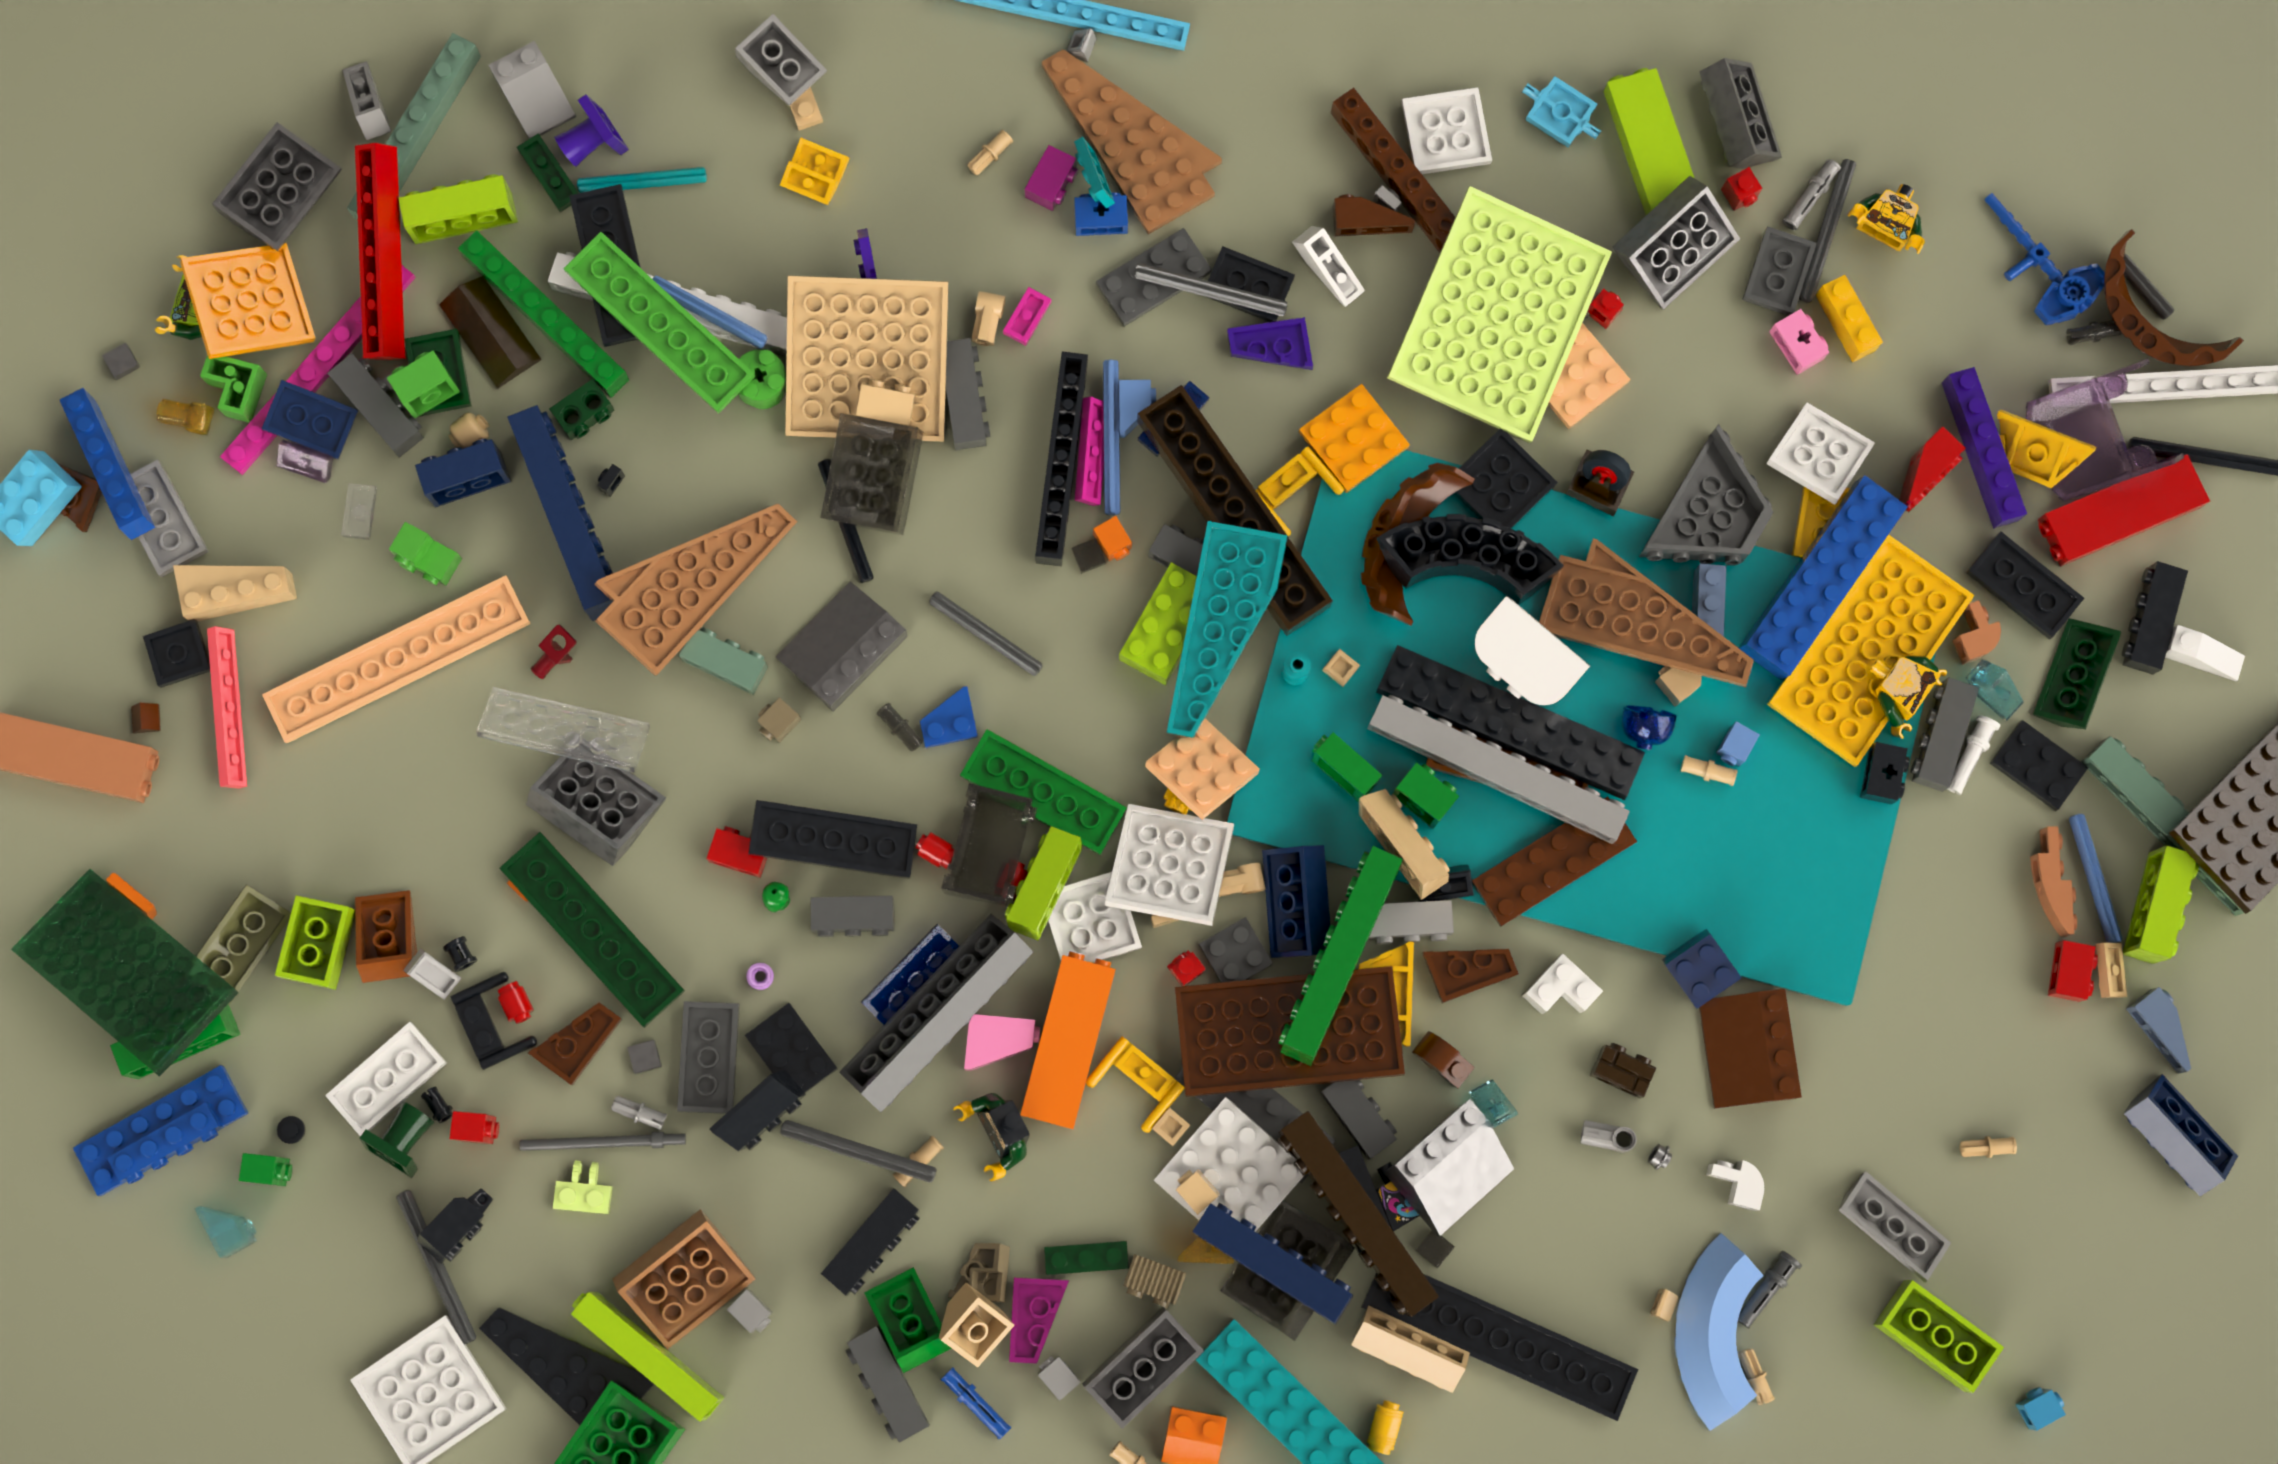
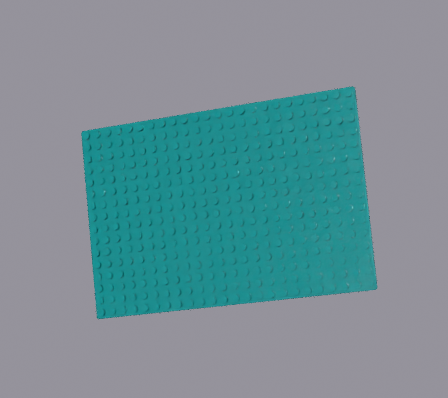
(1770, 866)

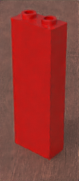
(2122, 511)

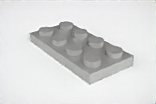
(175, 535)

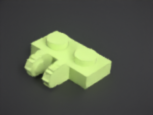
(580, 1196)

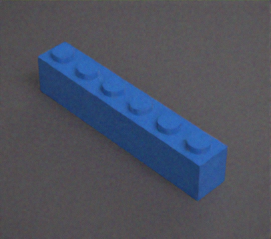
(107, 464)

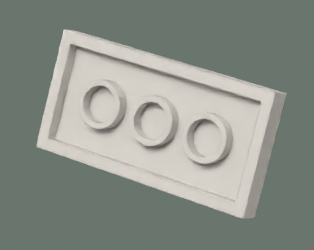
(386, 1079)

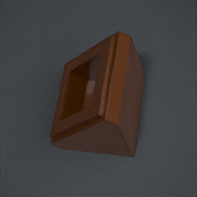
(145, 718)

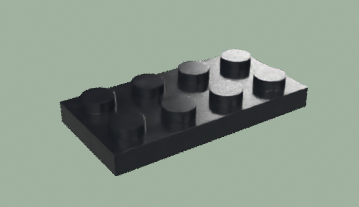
(2025, 585)

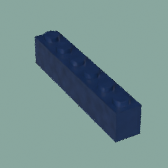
(1272, 1263)

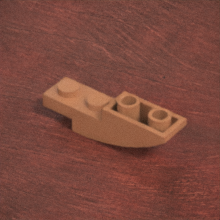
(2053, 893)

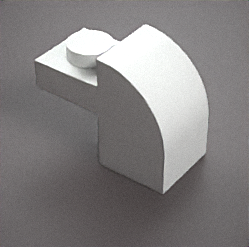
(1746, 1181)

